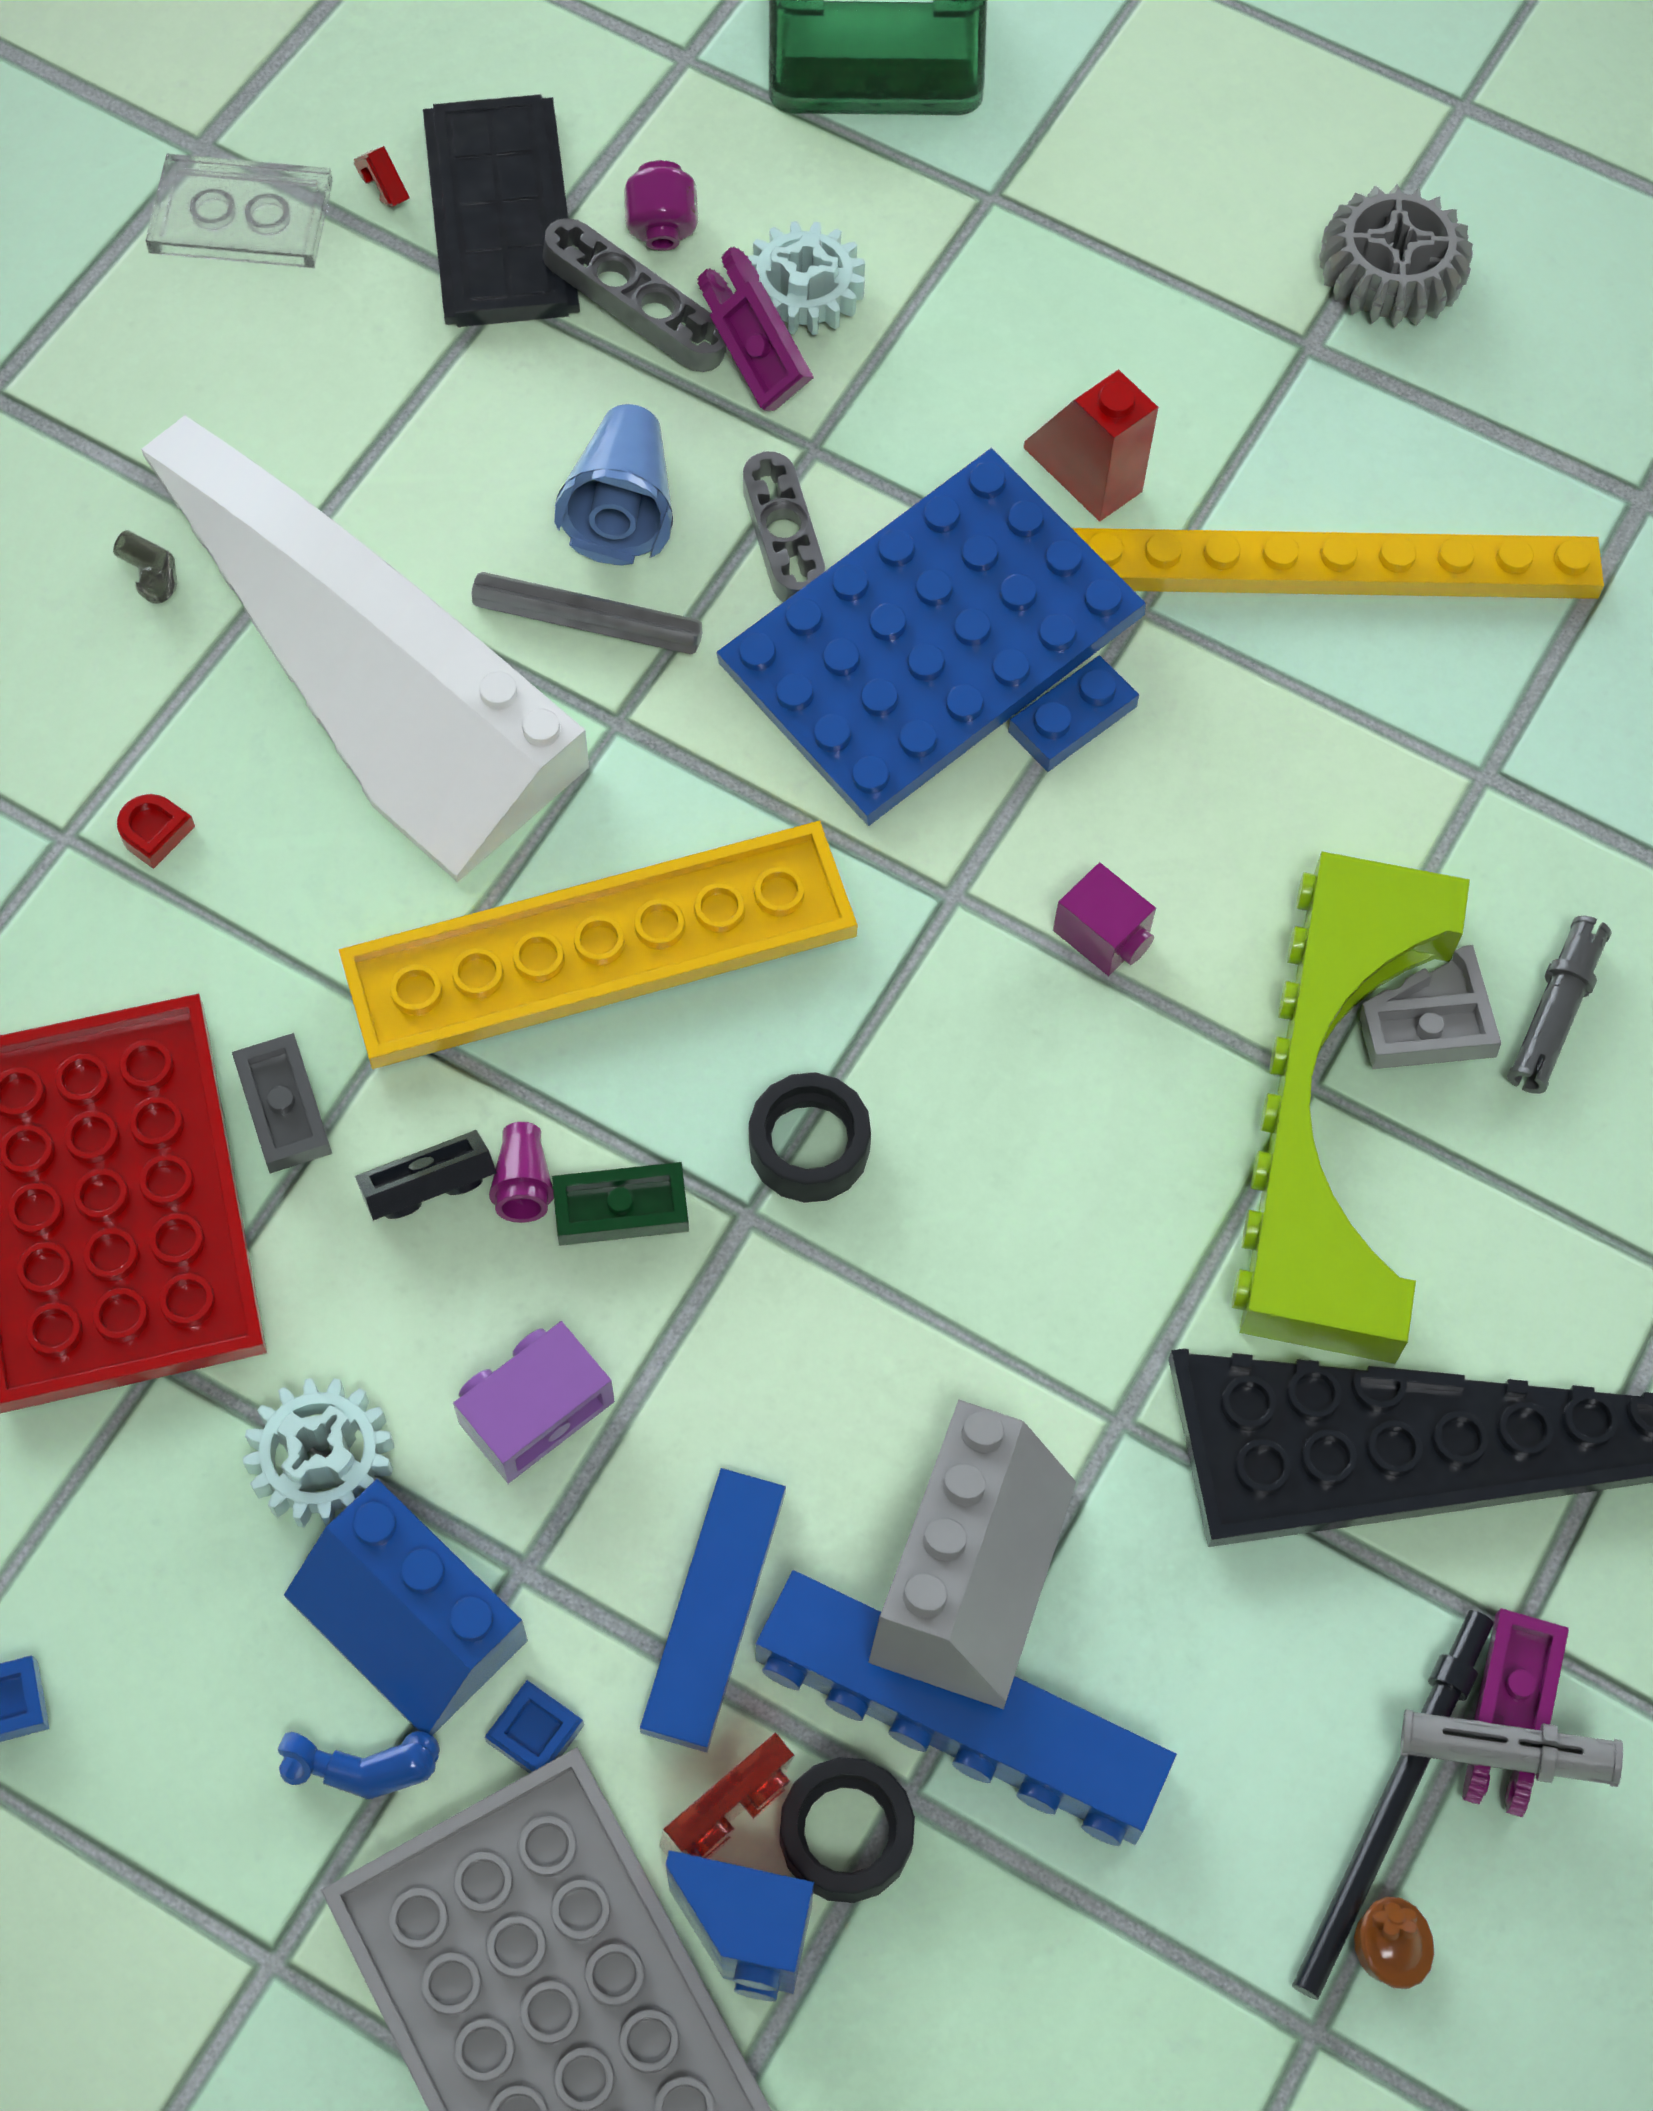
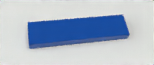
(713, 1610)

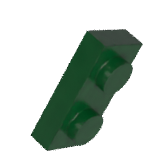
(620, 1203)

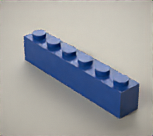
(1035, 1743)

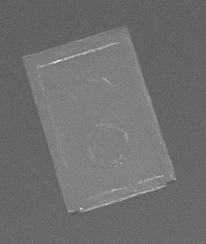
(239, 210)

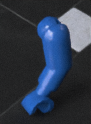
(365, 1777)

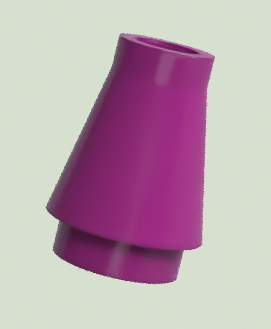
(522, 1180)

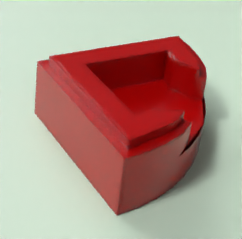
(378, 167)

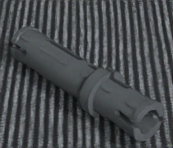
(1568, 982)

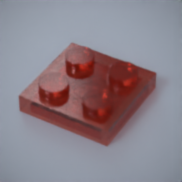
(748, 1787)

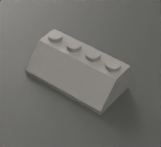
(975, 1558)

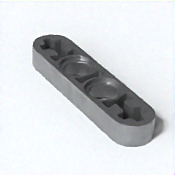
(627, 300)

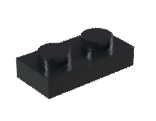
(443, 1168)

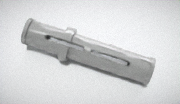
(1512, 1748)

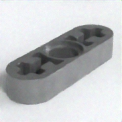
(790, 506)

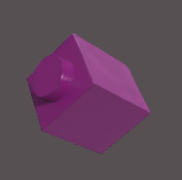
(1105, 920)

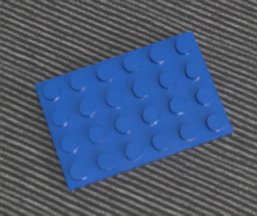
(930, 635)

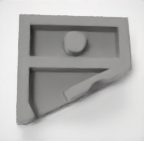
(1432, 1017)

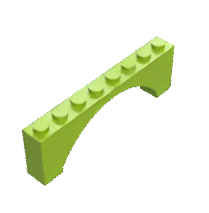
(1309, 1267)

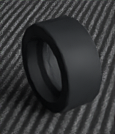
(803, 1092)
(889, 1794)

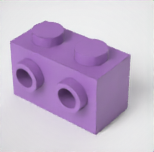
(533, 1400)

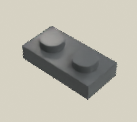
(281, 1103)

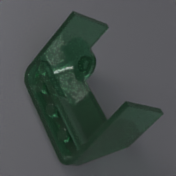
(877, 57)

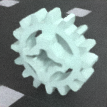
(810, 275)
(300, 1434)

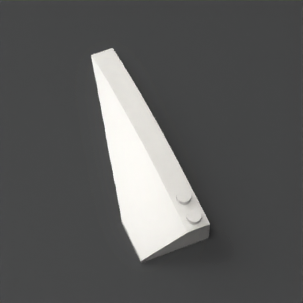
(409, 696)

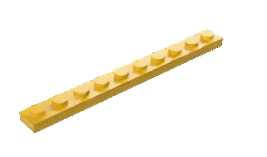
(1351, 563)

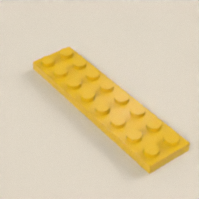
(596, 944)

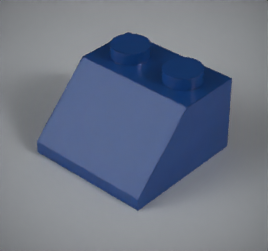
(745, 1920)

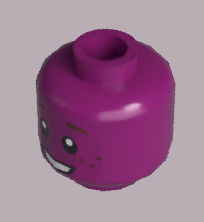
(661, 204)

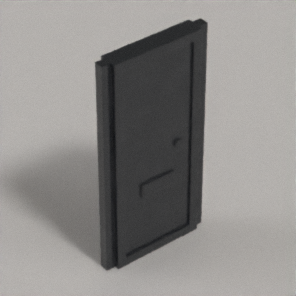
(492, 200)

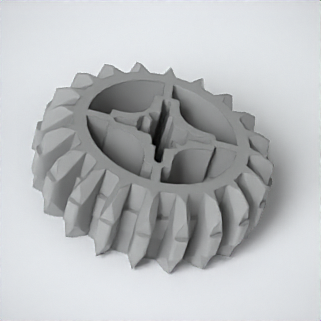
(1395, 255)

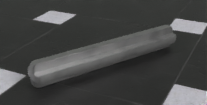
(587, 612)

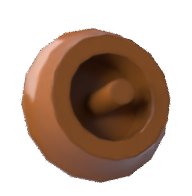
(1394, 1943)

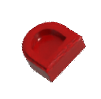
(152, 827)

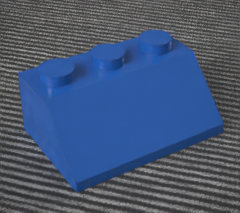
(404, 1609)

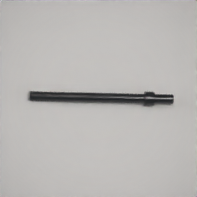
(1450, 1682)

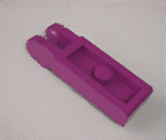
(754, 332)
(1517, 1692)

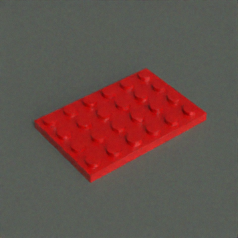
(117, 1207)

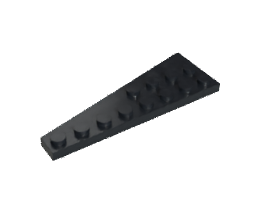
(1345, 1447)

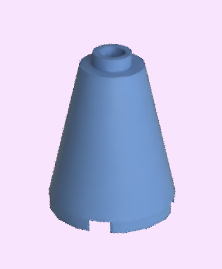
(618, 490)

